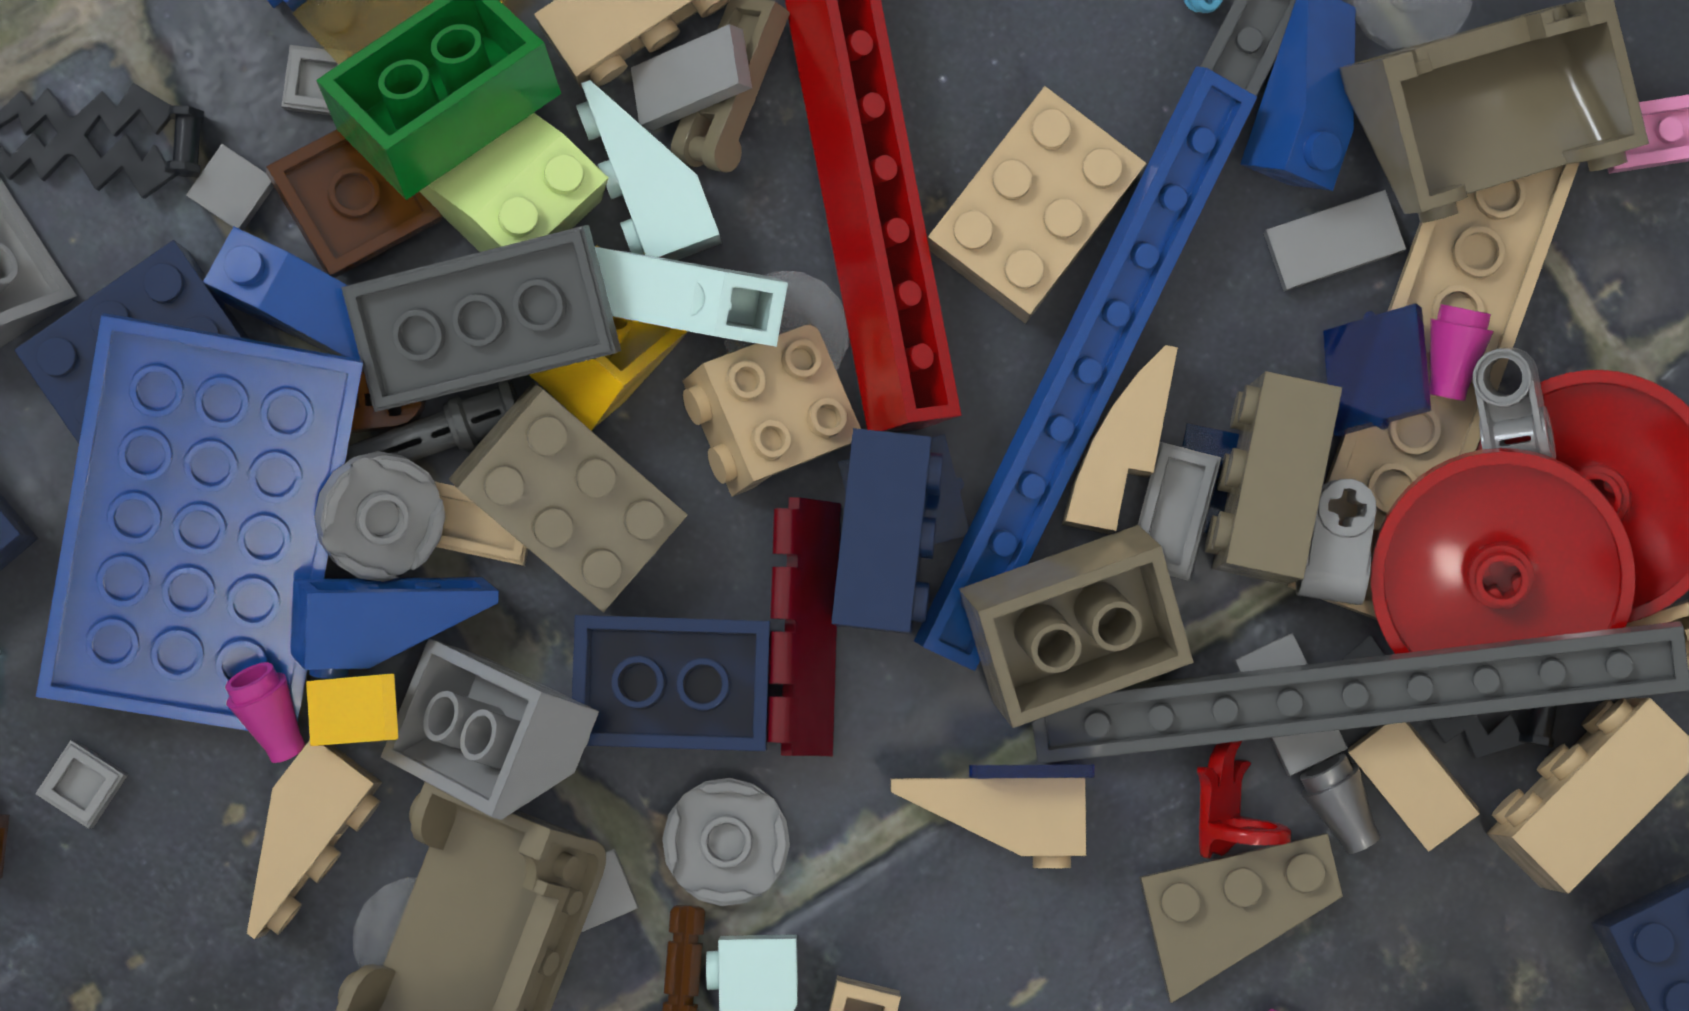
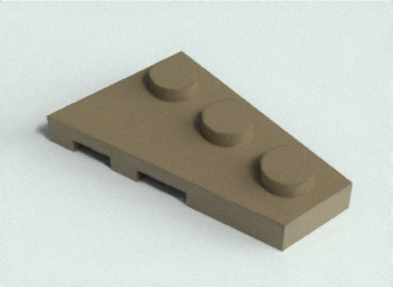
(1233, 905)

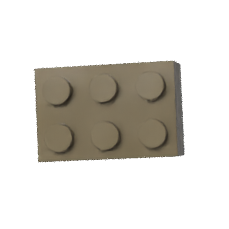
(1273, 478)
(567, 497)
(1076, 625)

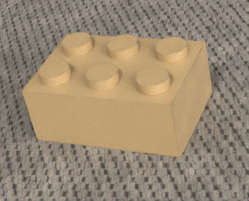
(1035, 204)
(1592, 792)

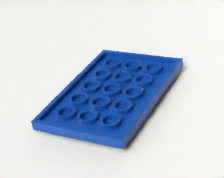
(192, 517)

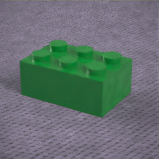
(438, 89)

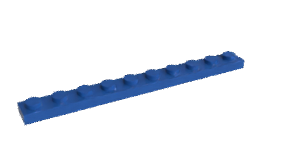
(1092, 352)

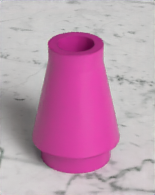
(1456, 345)
(265, 708)

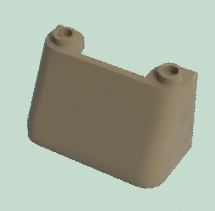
(1498, 104)
(486, 914)

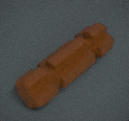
(684, 958)

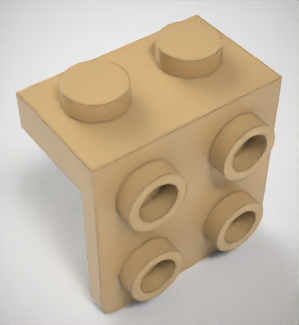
(769, 408)

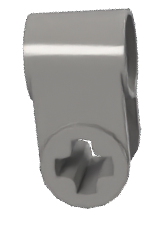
(1514, 414)
(1339, 554)

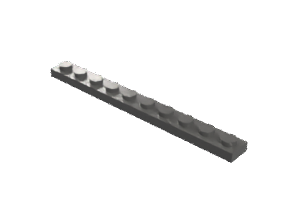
(1370, 692)

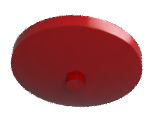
(1635, 449)
(1499, 554)

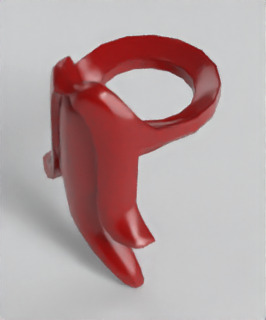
(1221, 805)

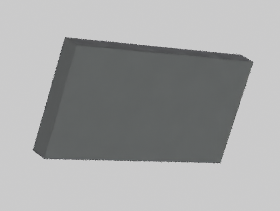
(481, 318)

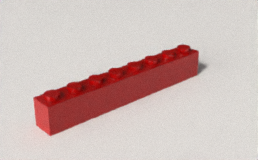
(873, 213)

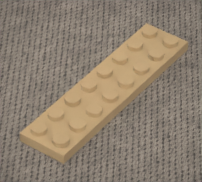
(1471, 261)

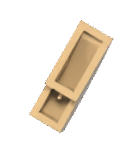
(1121, 446)

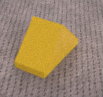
(352, 710)

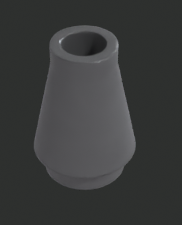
(1340, 800)

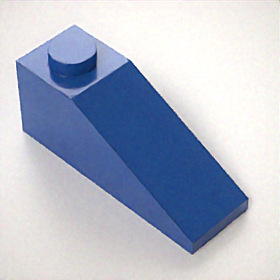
(1304, 109)
(283, 292)
(368, 621)

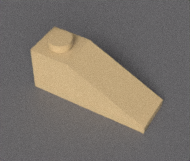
(1020, 814)

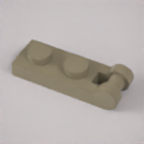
(714, 132)

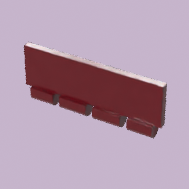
(806, 650)

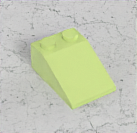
(518, 187)

